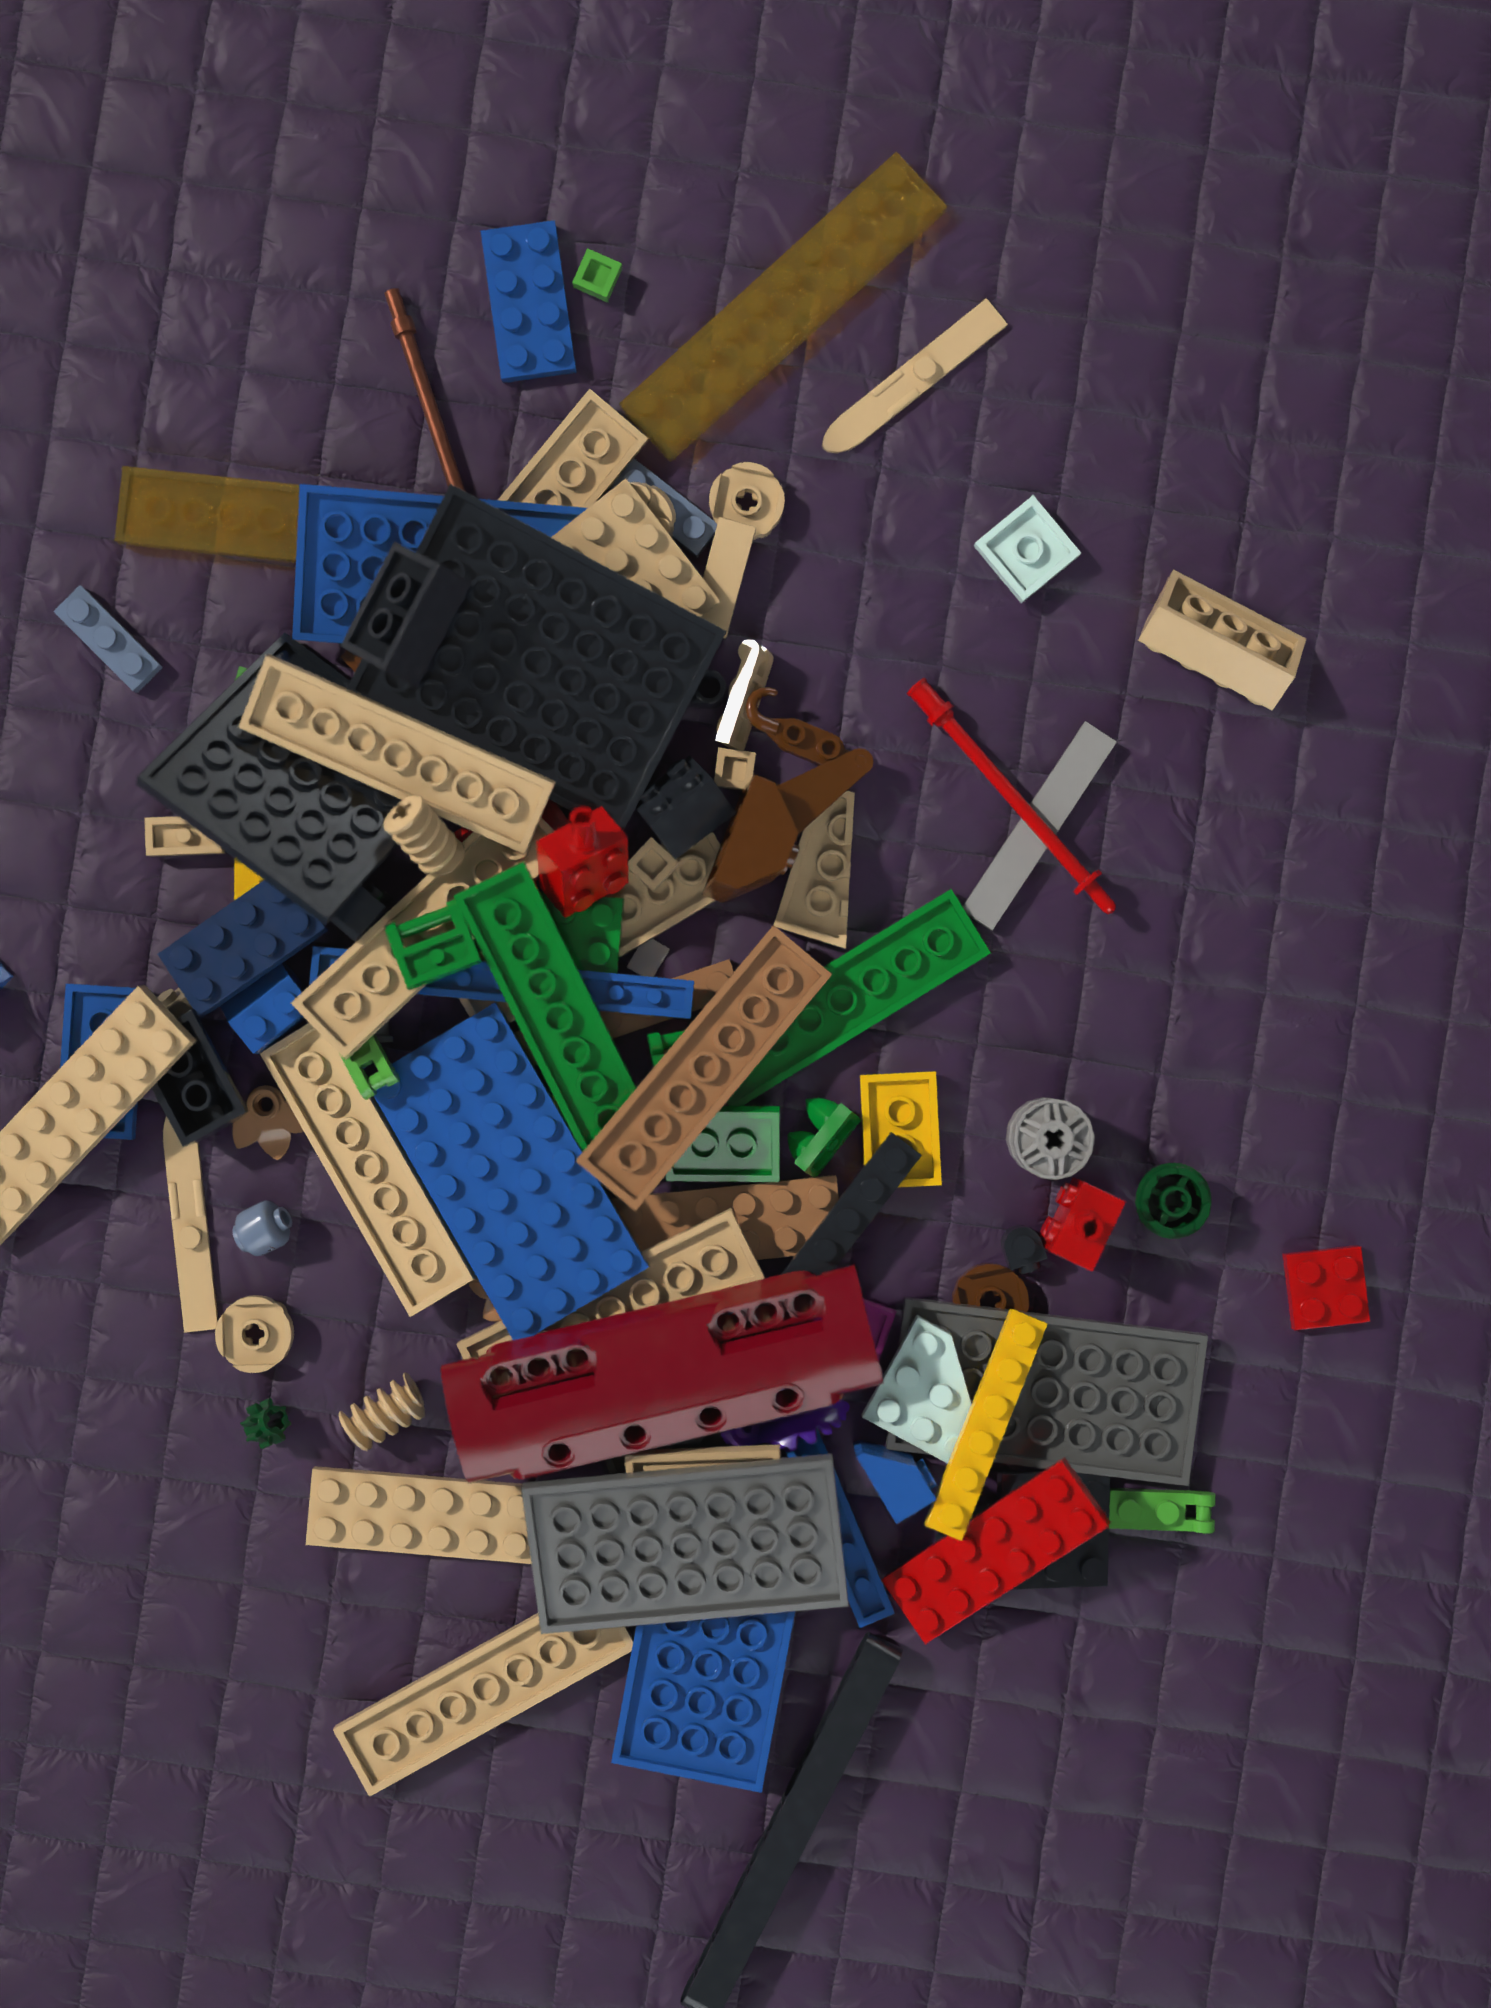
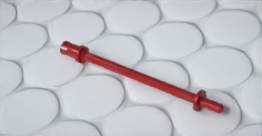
(941, 715)

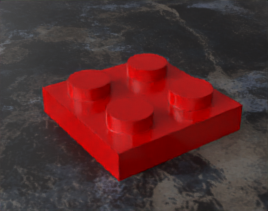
(1326, 1287)

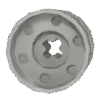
(1027, 1138)

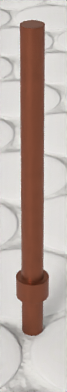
(404, 329)

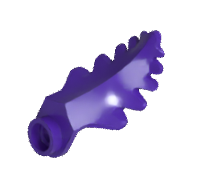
(787, 1429)

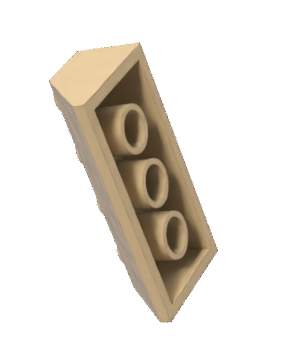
(1223, 640)

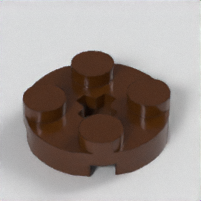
(994, 1278)

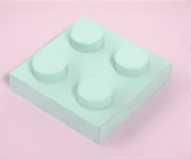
(1027, 549)

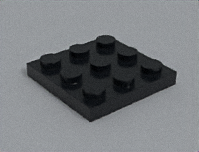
(1084, 1564)

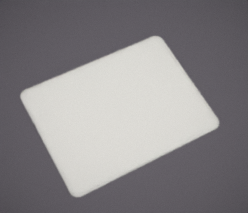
(648, 958)

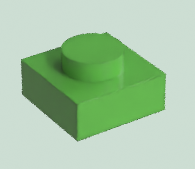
(597, 275)

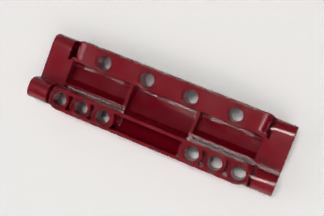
(661, 1373)

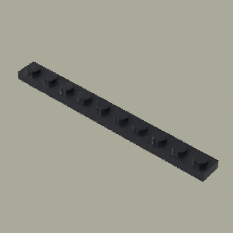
(847, 1219)

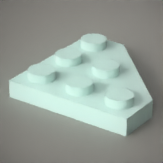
(923, 1391)

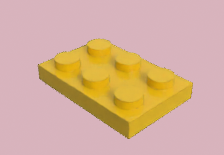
(909, 1109)

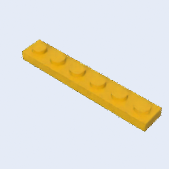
(985, 1424)

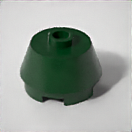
(1173, 1200)

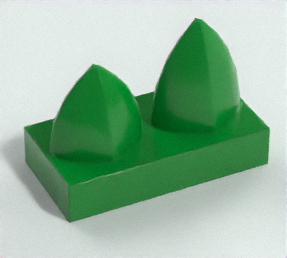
(833, 1125)

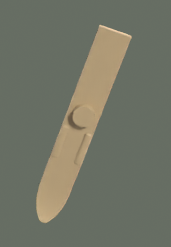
(914, 378)
(190, 1233)

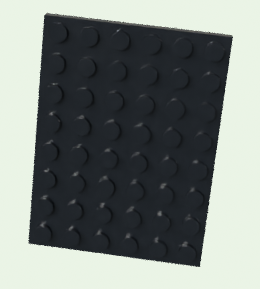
(552, 660)

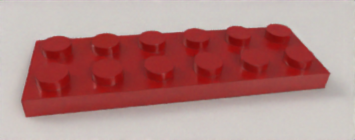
(997, 1550)

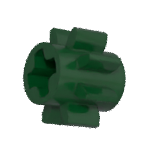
(266, 1423)

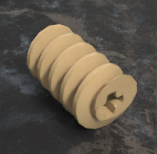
(424, 836)
(385, 1414)

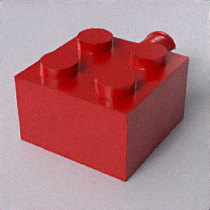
(583, 861)
(1081, 1223)

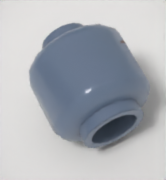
(262, 1228)

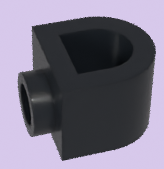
(1022, 1249)

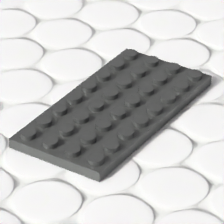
(1096, 1392)
(685, 1544)

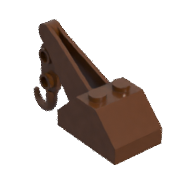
(771, 815)

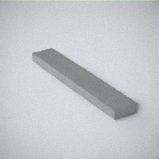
(1053, 805)

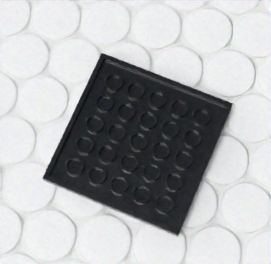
(272, 808)

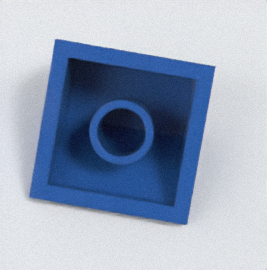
(264, 1009)
(897, 1477)

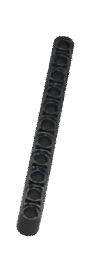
(792, 1823)

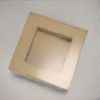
(734, 768)
(652, 864)

